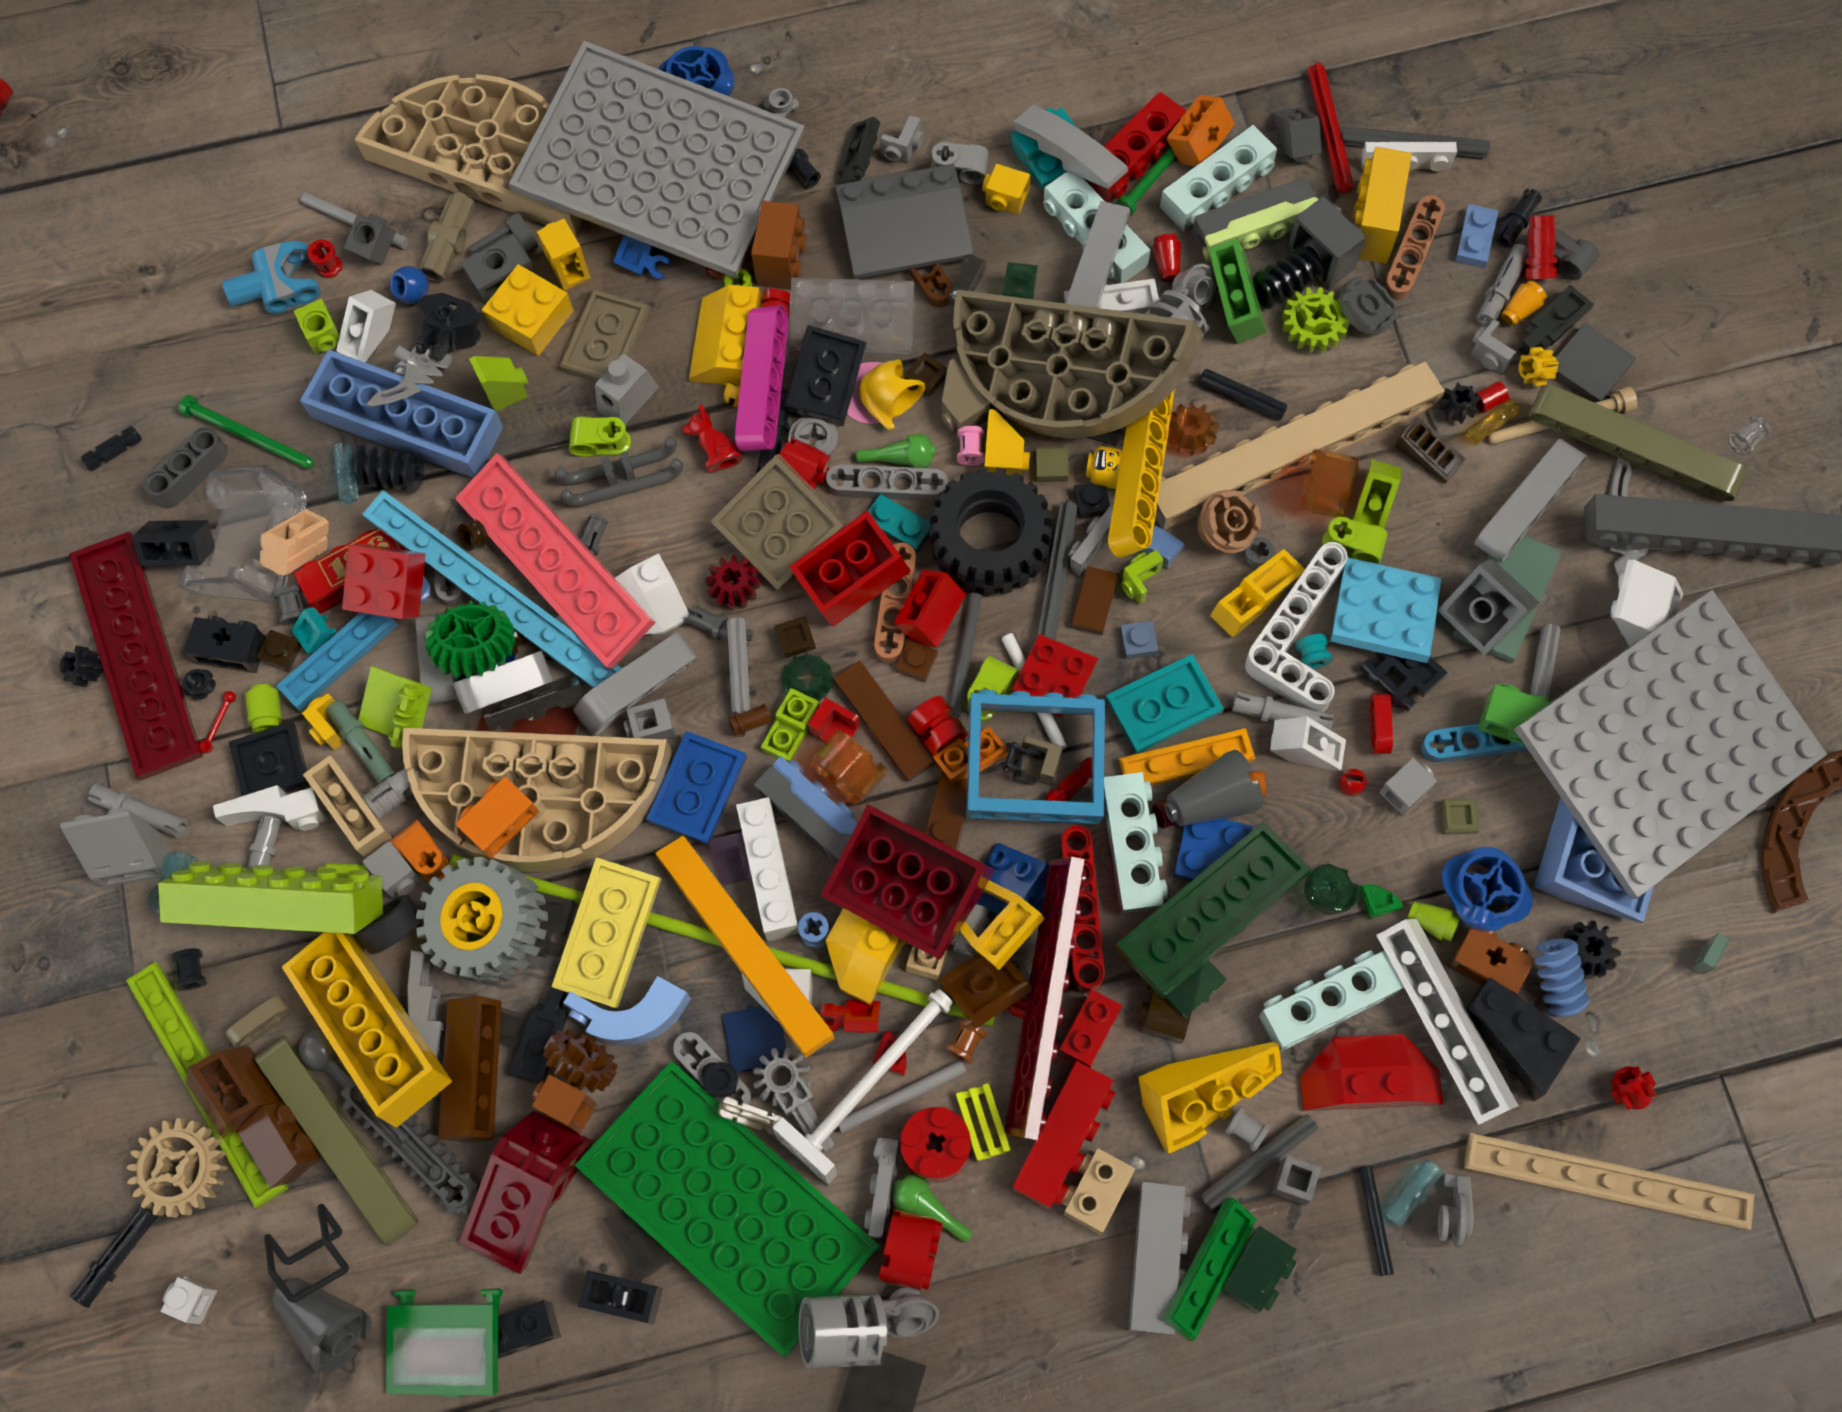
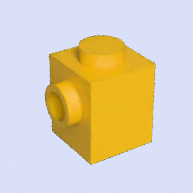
(1006, 189)

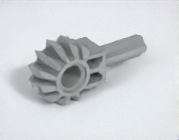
(794, 1096)

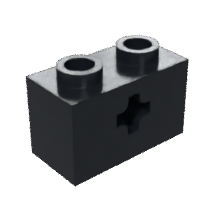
(174, 543)
(225, 644)
(620, 1297)

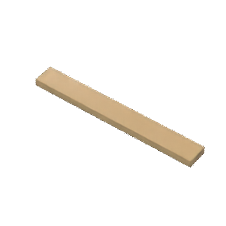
(1609, 1181)

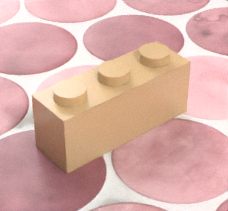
(347, 806)

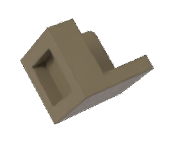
(1042, 769)

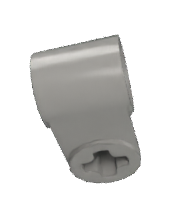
(969, 160)

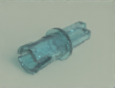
(344, 473)

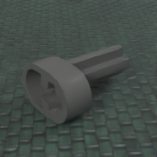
(516, 226)

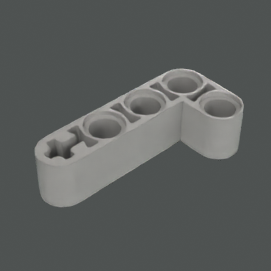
(633, 683)

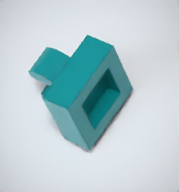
(312, 630)

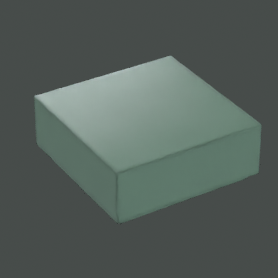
(1710, 954)

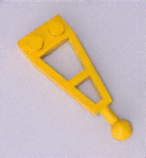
(1007, 930)

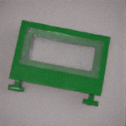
(442, 1347)

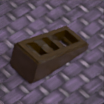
(1437, 442)

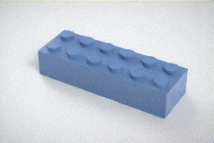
(428, 424)

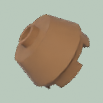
(1228, 521)

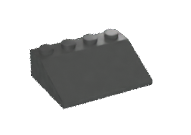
(904, 221)

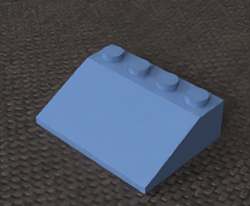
(1579, 875)

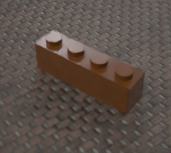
(472, 1065)

